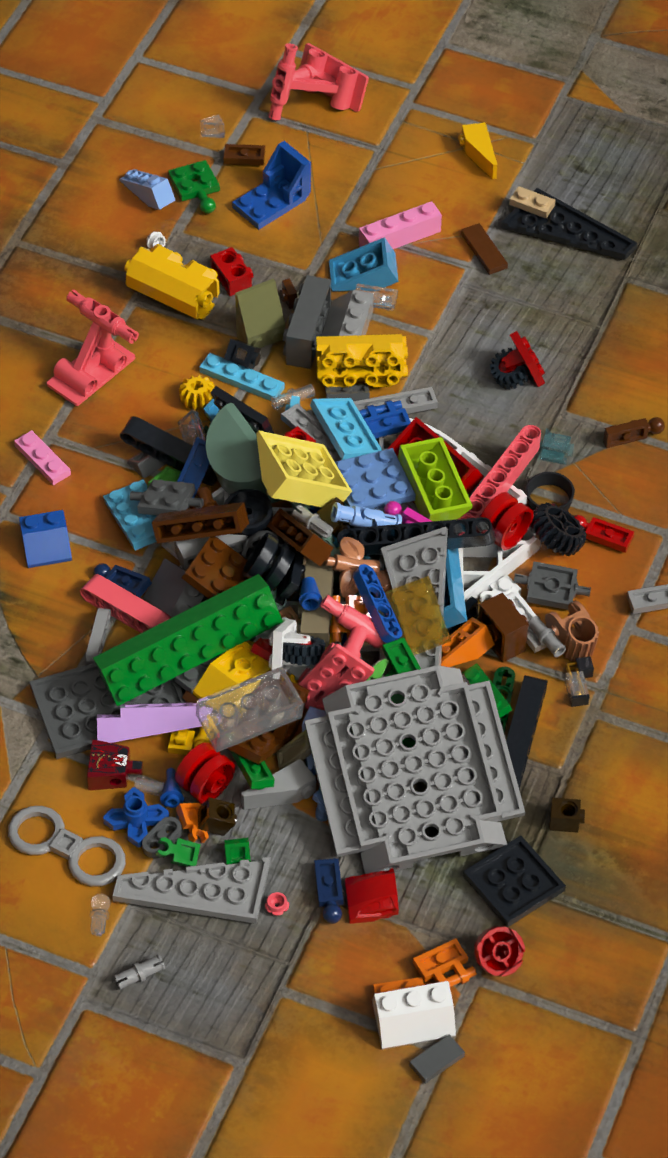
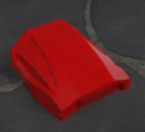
(372, 896)

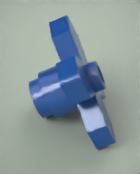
(135, 816)

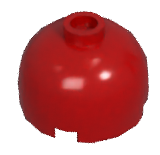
(499, 950)

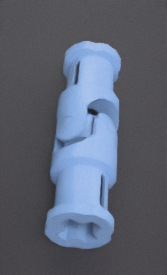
(363, 516)

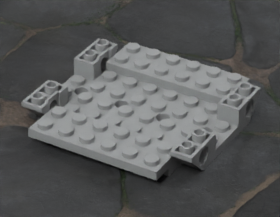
(371, 775)

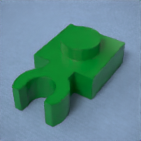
(183, 852)

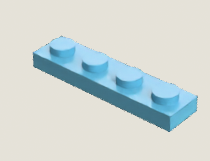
(241, 377)

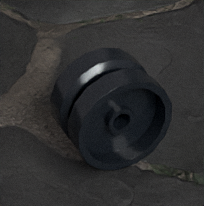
(257, 507)
(269, 560)

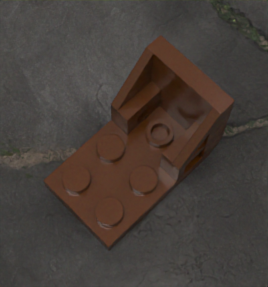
(266, 744)

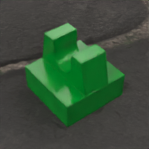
(236, 850)

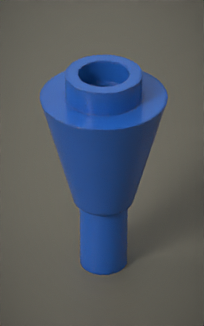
(171, 793)

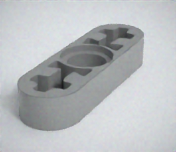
(98, 634)

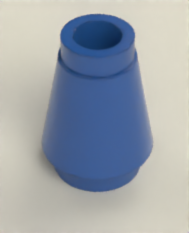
(310, 596)

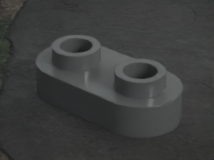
(159, 831)

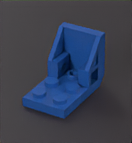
(283, 187)

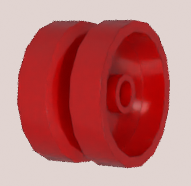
(508, 519)
(204, 772)

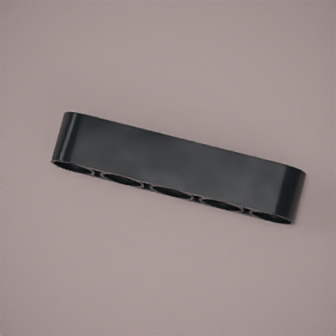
(160, 445)

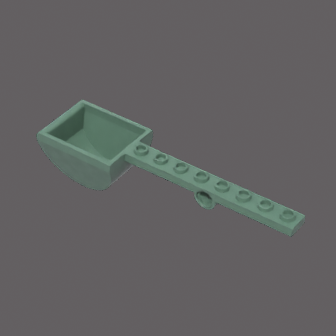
(235, 458)

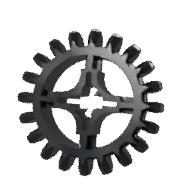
(558, 529)

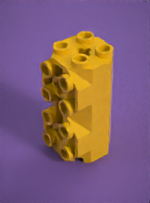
(165, 278)
(367, 358)

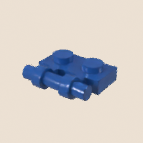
(390, 422)

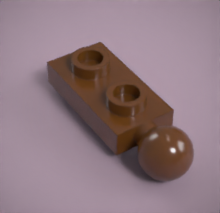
(632, 431)

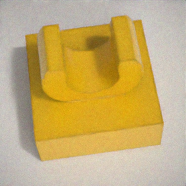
(181, 742)

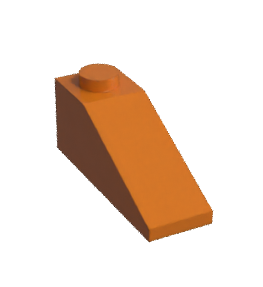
(467, 643)

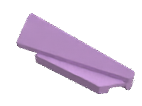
(146, 720)

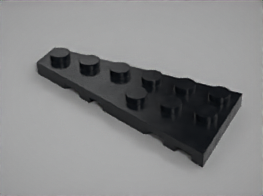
(571, 228)

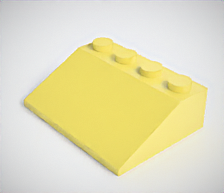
(299, 470)

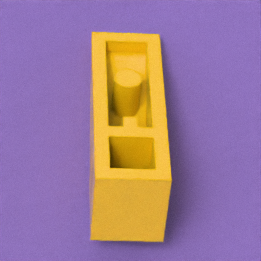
(478, 147)

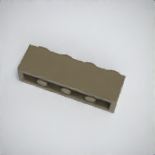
(317, 622)

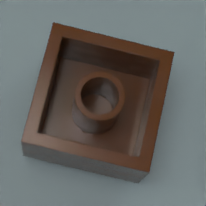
(505, 625)

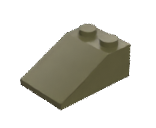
(259, 315)

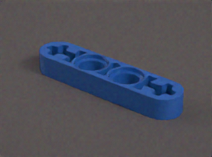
(387, 626)

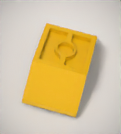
(231, 669)

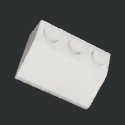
(414, 1015)

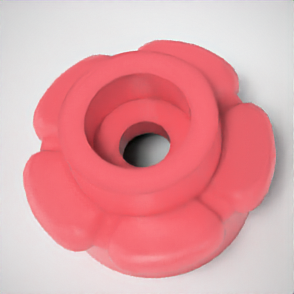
(277, 898)

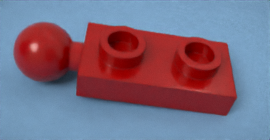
(607, 533)

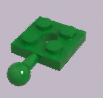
(187, 189)

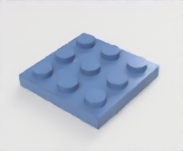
(376, 480)

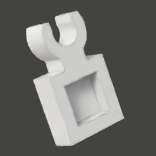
(503, 585)

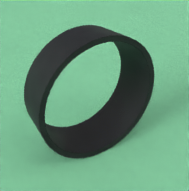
(550, 478)

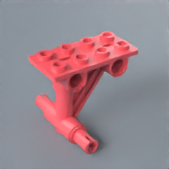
(317, 73)
(100, 355)
(339, 663)

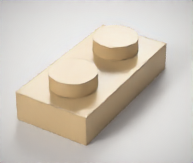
(532, 202)

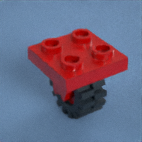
(517, 364)

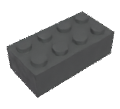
(307, 321)

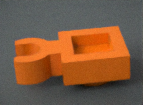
(189, 820)

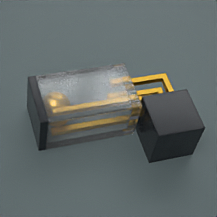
(576, 682)

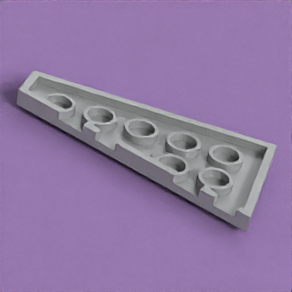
(415, 560)

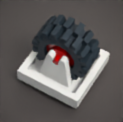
(293, 648)

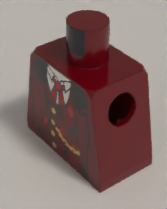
(110, 766)

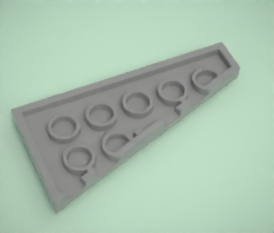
(206, 890)

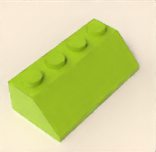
(434, 480)

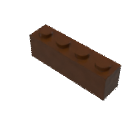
(200, 522)
(300, 537)

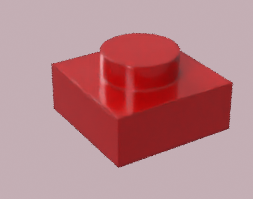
(262, 648)

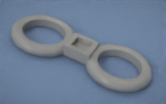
(66, 845)

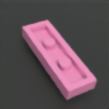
(42, 457)

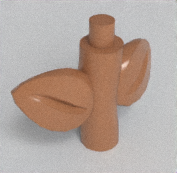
(349, 560)

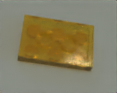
(419, 615)

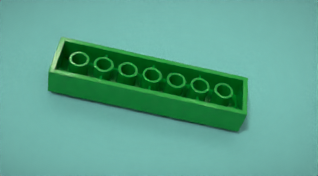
(188, 639)

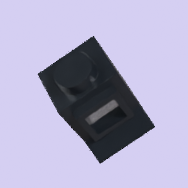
(242, 353)

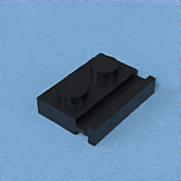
(291, 581)

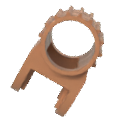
(584, 630)

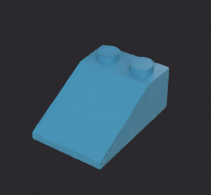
(366, 265)

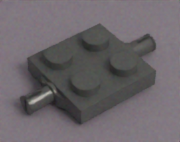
(166, 497)
(551, 585)

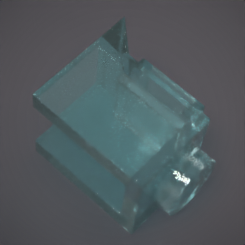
(556, 448)

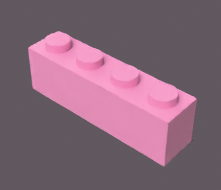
(404, 226)

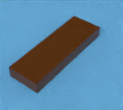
(484, 248)

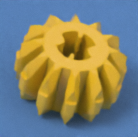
(196, 392)

